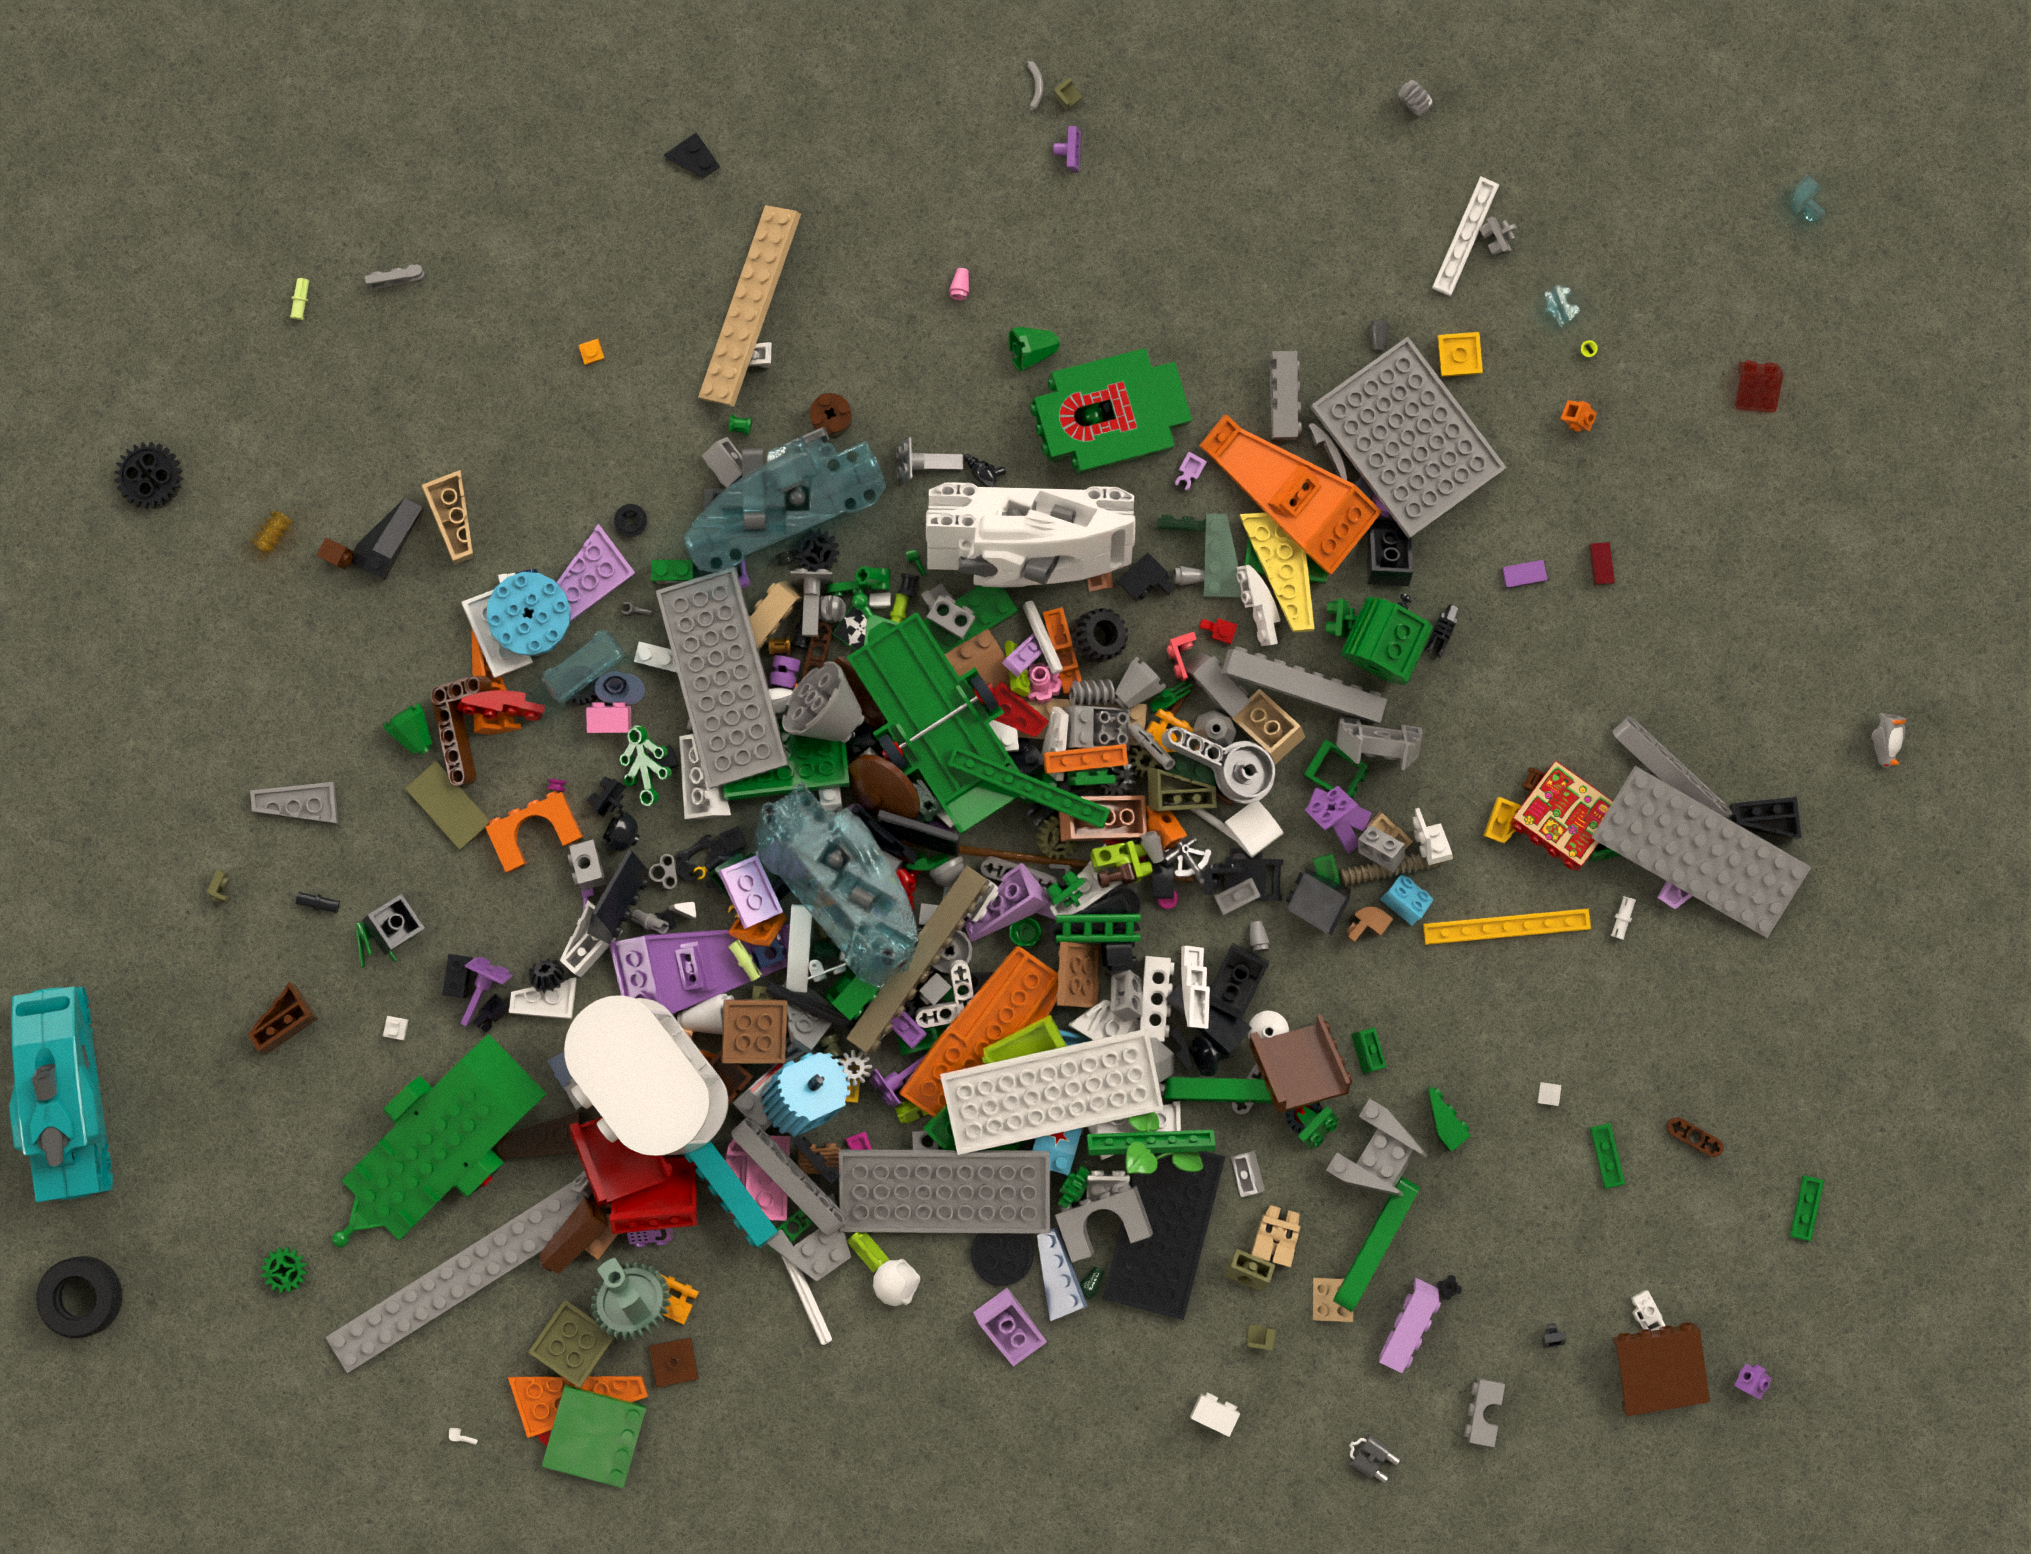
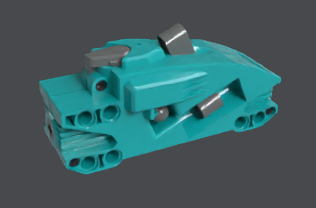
(58, 1095)

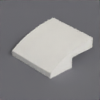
(1254, 828)

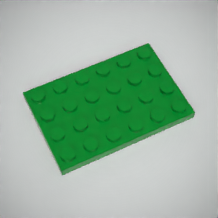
(811, 760)

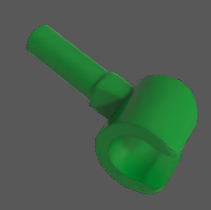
(912, 555)

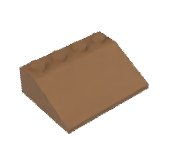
(982, 654)

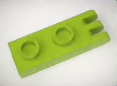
(1021, 683)

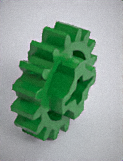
(1073, 1187)
(282, 1261)

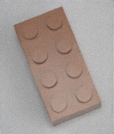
(1124, 821)

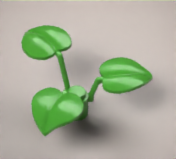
(1143, 1162)

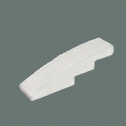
(799, 949)
(1194, 987)

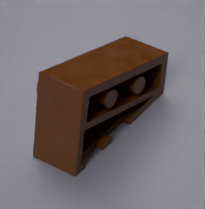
(282, 1021)

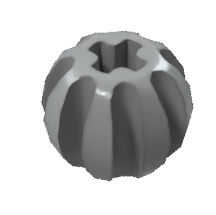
(831, 609)

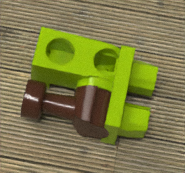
(1125, 859)

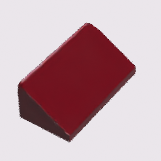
(1601, 563)

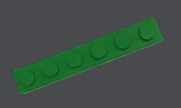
(1155, 1141)

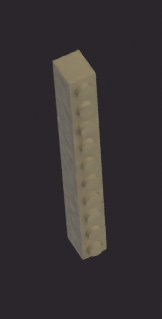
(932, 940)

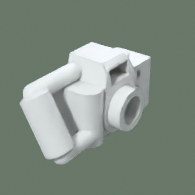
(1647, 1310)

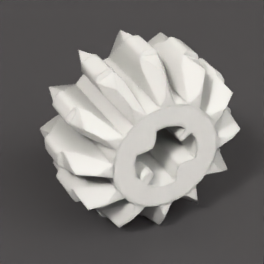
(858, 1062)

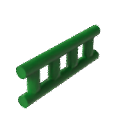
(1088, 919)

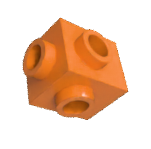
(1578, 415)

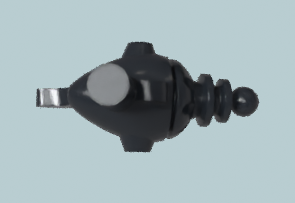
(983, 471)

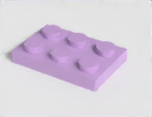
(750, 891)

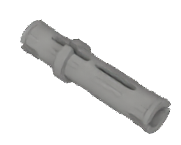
(1147, 741)

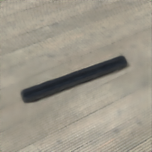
(810, 1005)

